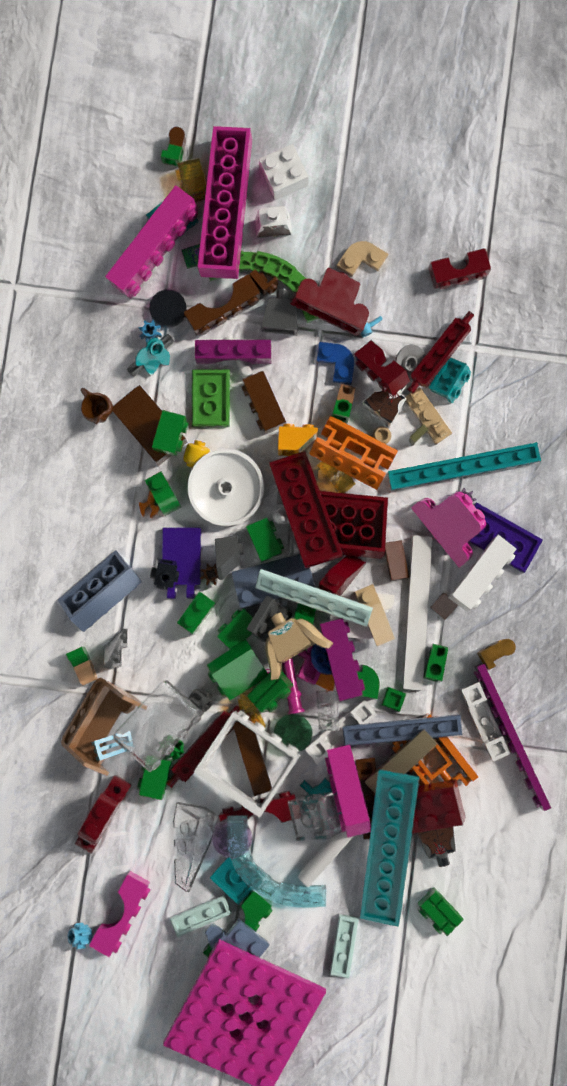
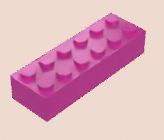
(153, 242)

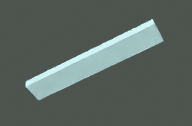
(314, 597)

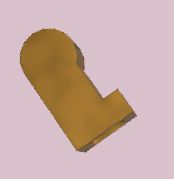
(495, 651)

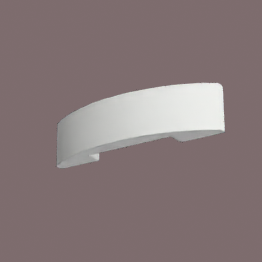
(485, 722)
(332, 739)

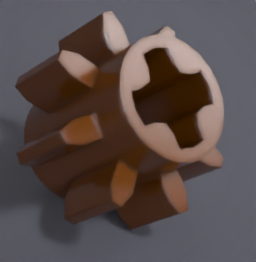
(213, 579)

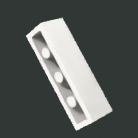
(482, 573)

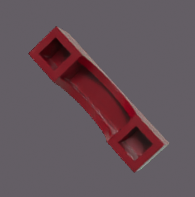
(277, 807)

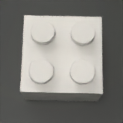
(283, 172)

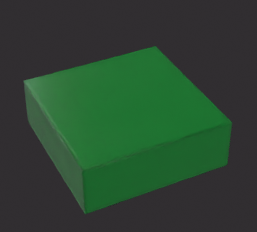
(393, 699)

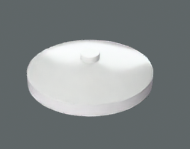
(225, 487)

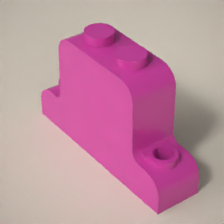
(452, 524)

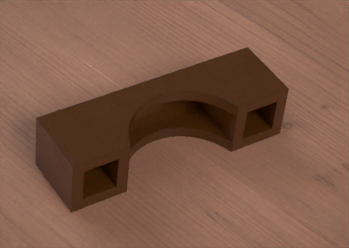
(203, 318)

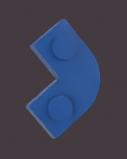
(341, 357)

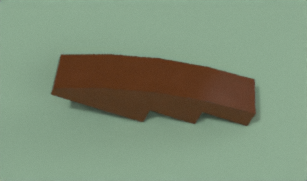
(252, 758)

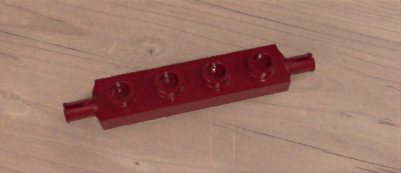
(441, 352)
(188, 762)

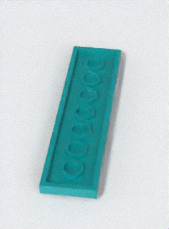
(389, 847)

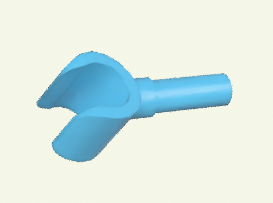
(367, 329)

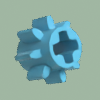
(80, 935)

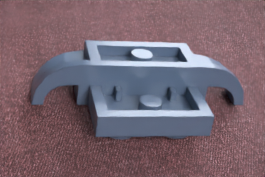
(240, 936)

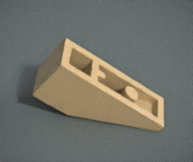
(378, 622)

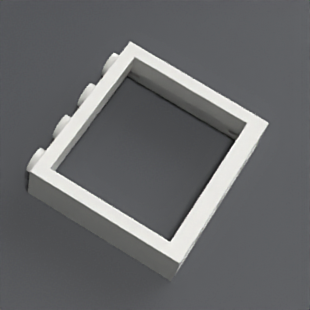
(229, 789)

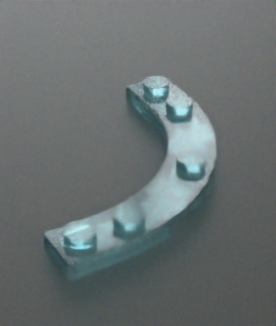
(259, 880)

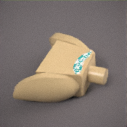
(290, 639)

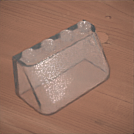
(158, 725)

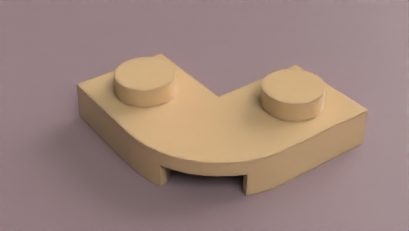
(361, 252)

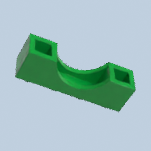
(254, 908)

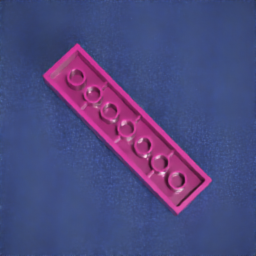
(225, 202)

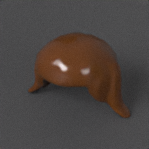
(96, 406)

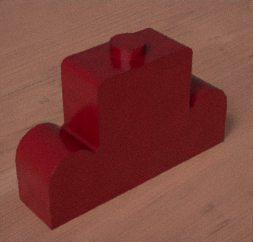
(333, 301)

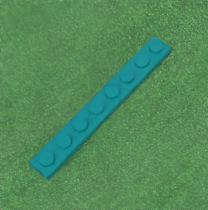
(464, 466)

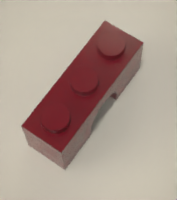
(445, 275)
(389, 377)

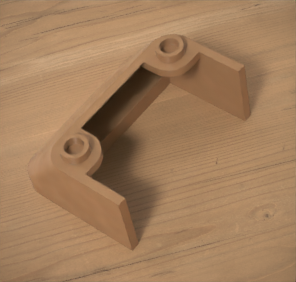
(95, 721)

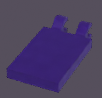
(185, 548)

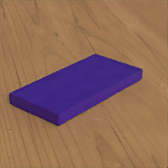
(523, 540)

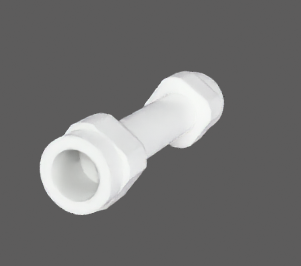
(244, 371)

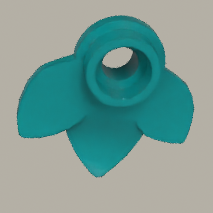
(152, 358)

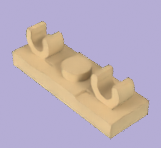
(428, 415)

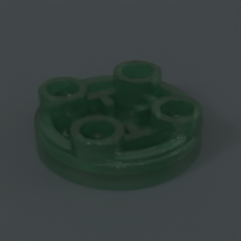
(294, 730)

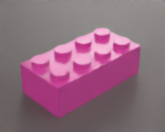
(349, 794)

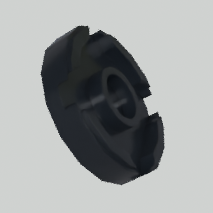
(167, 308)

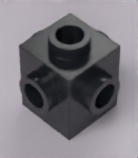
(164, 567)

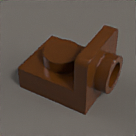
(261, 283)

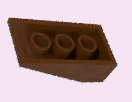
(142, 418)

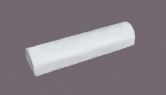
(323, 858)

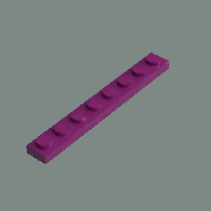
(514, 744)

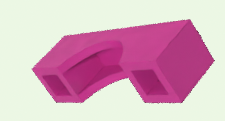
(108, 935)

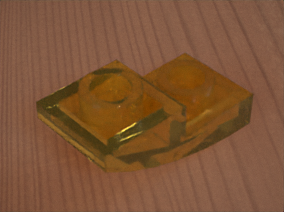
(245, 703)

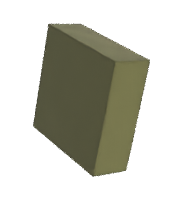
(418, 434)

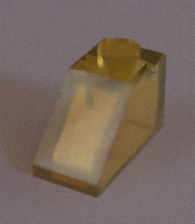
(338, 480)

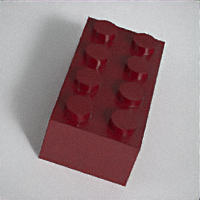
(438, 807)

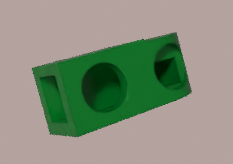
(436, 663)

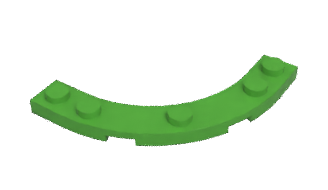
(275, 267)

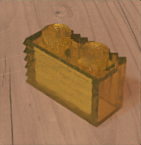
(192, 178)

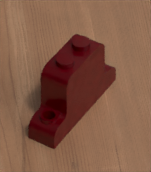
(102, 814)

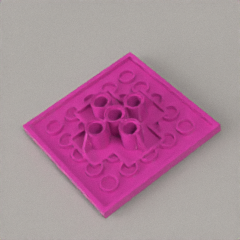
(265, 1023)

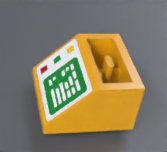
(295, 439)

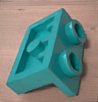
(451, 379)

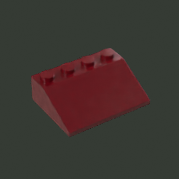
(358, 523)

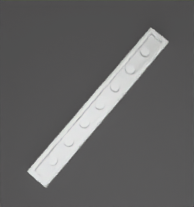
(417, 612)

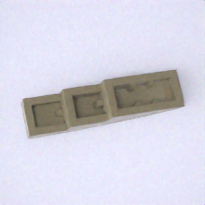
(405, 757)

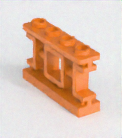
(345, 436)
(446, 749)

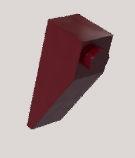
(341, 575)

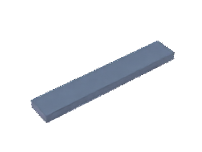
(401, 730)

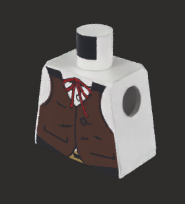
(272, 222)
(384, 405)

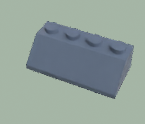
(246, 579)
(99, 591)

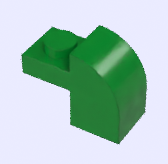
(163, 493)
(370, 681)

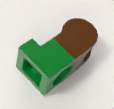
(176, 147)

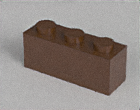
(263, 402)

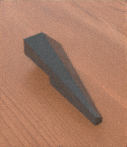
(113, 650)

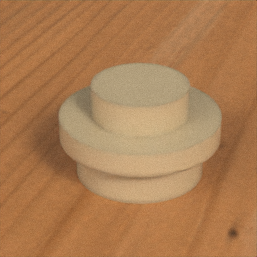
(382, 434)

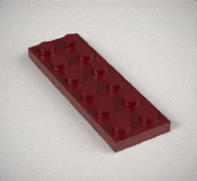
(305, 509)

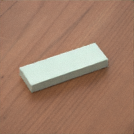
(200, 915)
(344, 946)

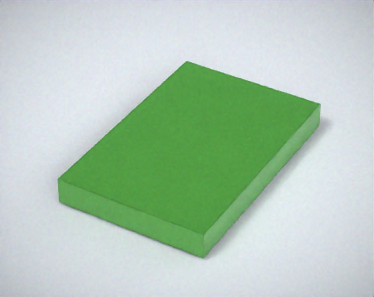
(211, 398)

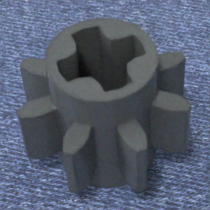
(201, 699)

